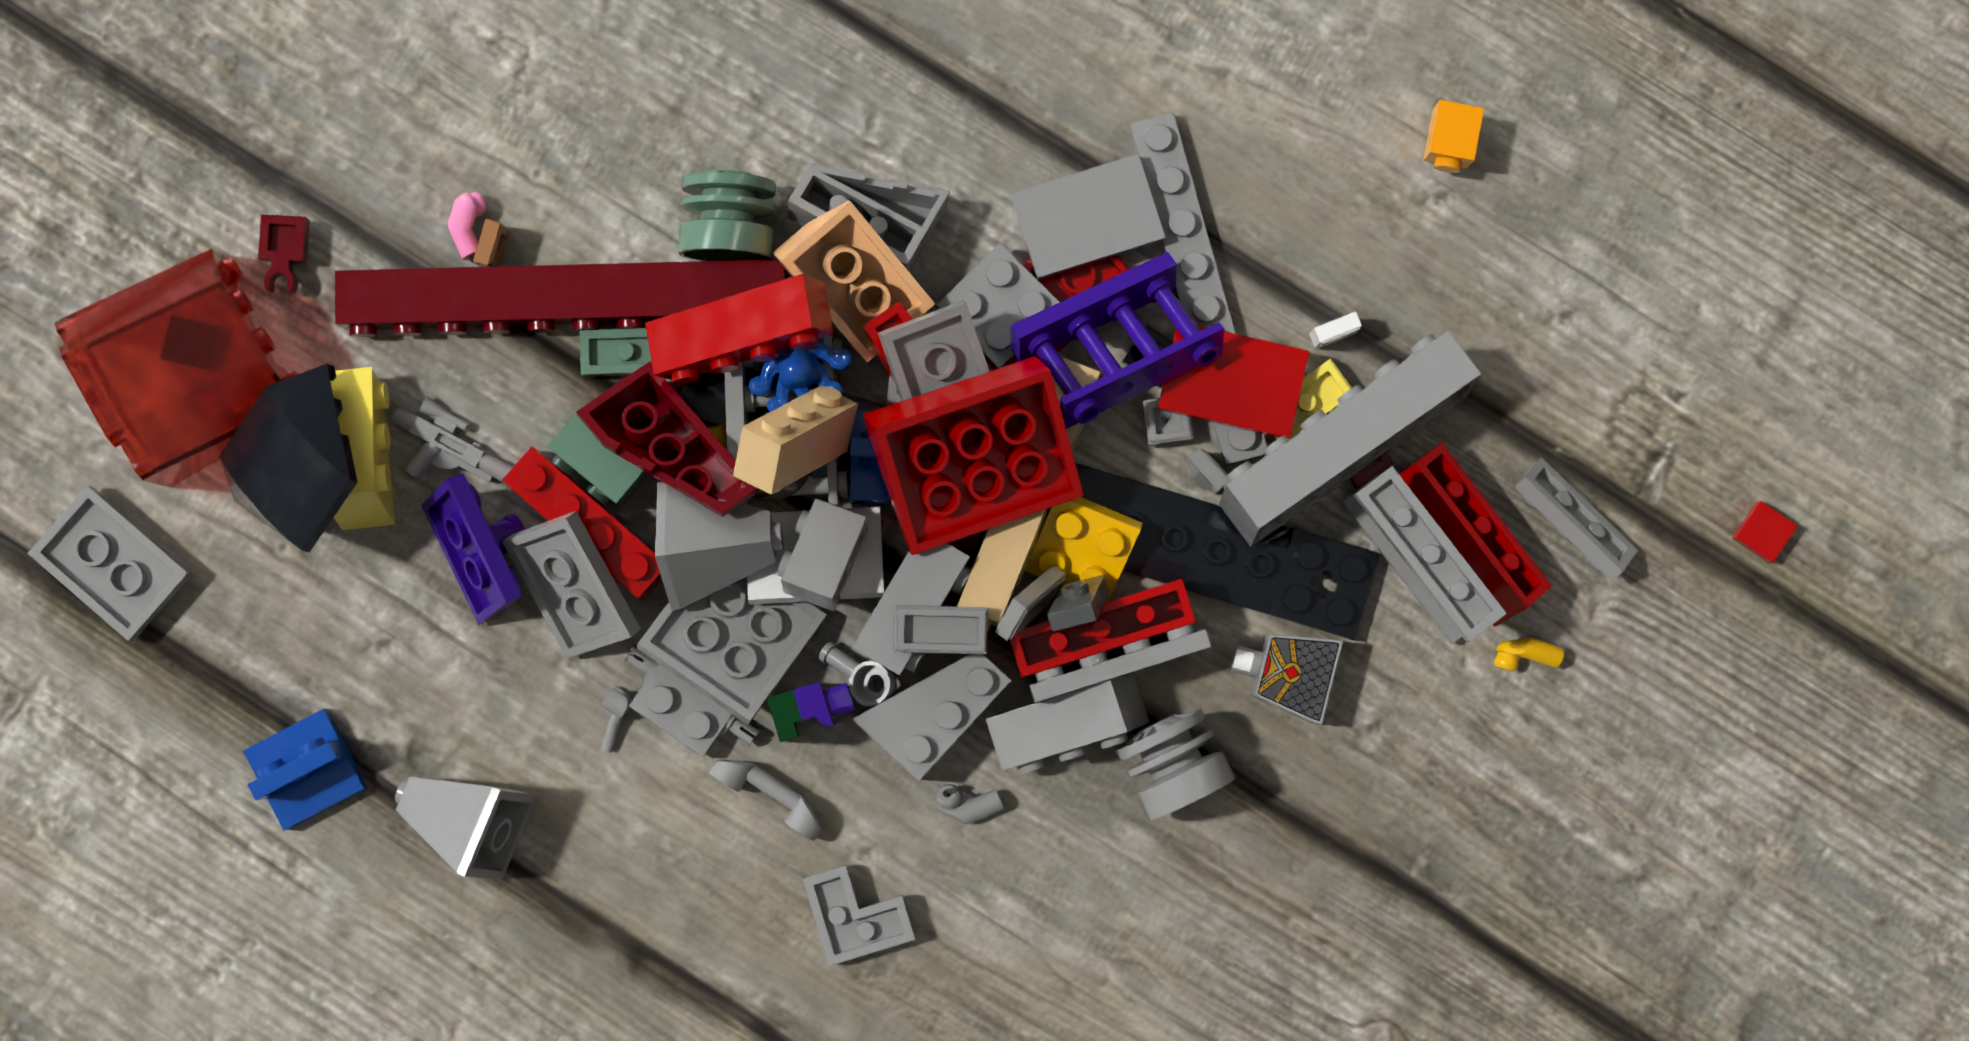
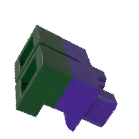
(806, 704)

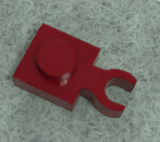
(283, 242)

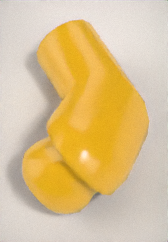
(1527, 648)

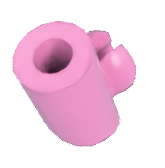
(461, 220)

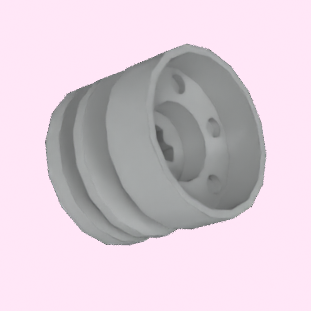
(1175, 764)

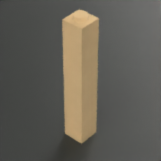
(1010, 545)

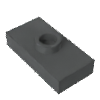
(1078, 602)

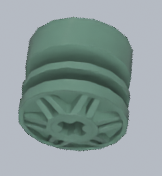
(727, 210)

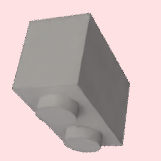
(823, 554)

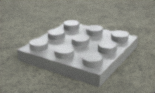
(730, 647)

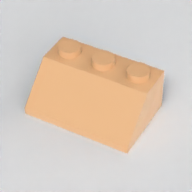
(857, 271)

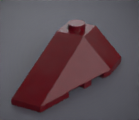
(663, 436)

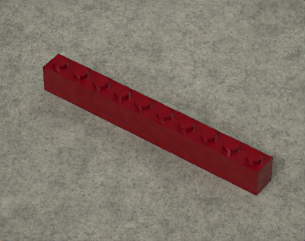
(537, 295)

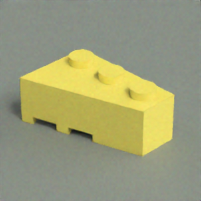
(369, 437)

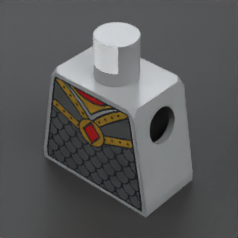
(1291, 673)

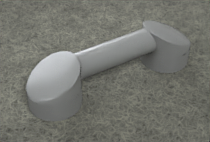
(736, 773)

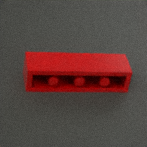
(740, 329)
(557, 494)
(1475, 530)
(1117, 625)

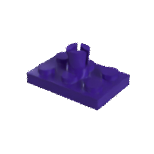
(474, 547)

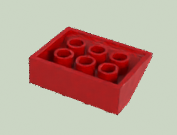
(974, 454)

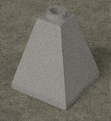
(708, 552)
(466, 823)

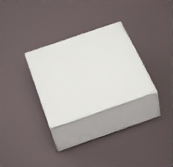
(1335, 330)

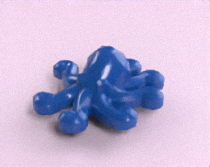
(798, 372)

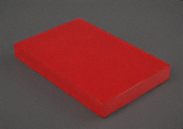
(1246, 387)

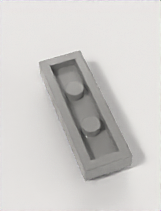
(1576, 519)

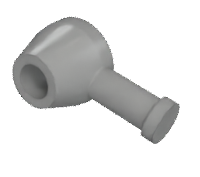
(861, 675)

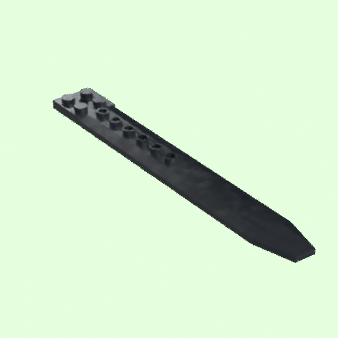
(1183, 540)

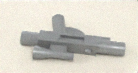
(443, 447)

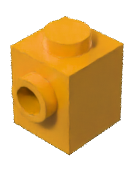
(1453, 136)

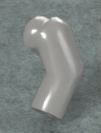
(964, 806)

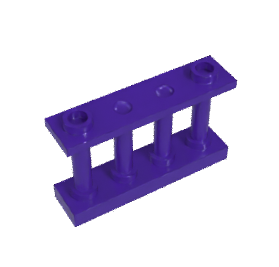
(1110, 302)

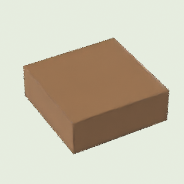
(491, 244)

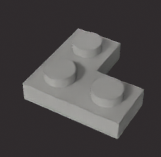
(851, 930)

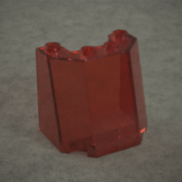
(171, 365)

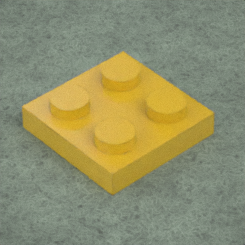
(1084, 542)

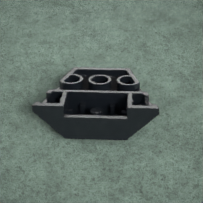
(291, 458)

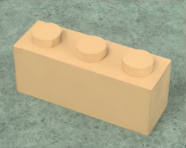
(795, 439)

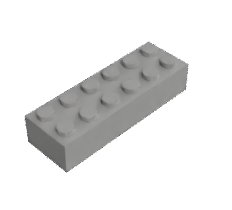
(1349, 437)

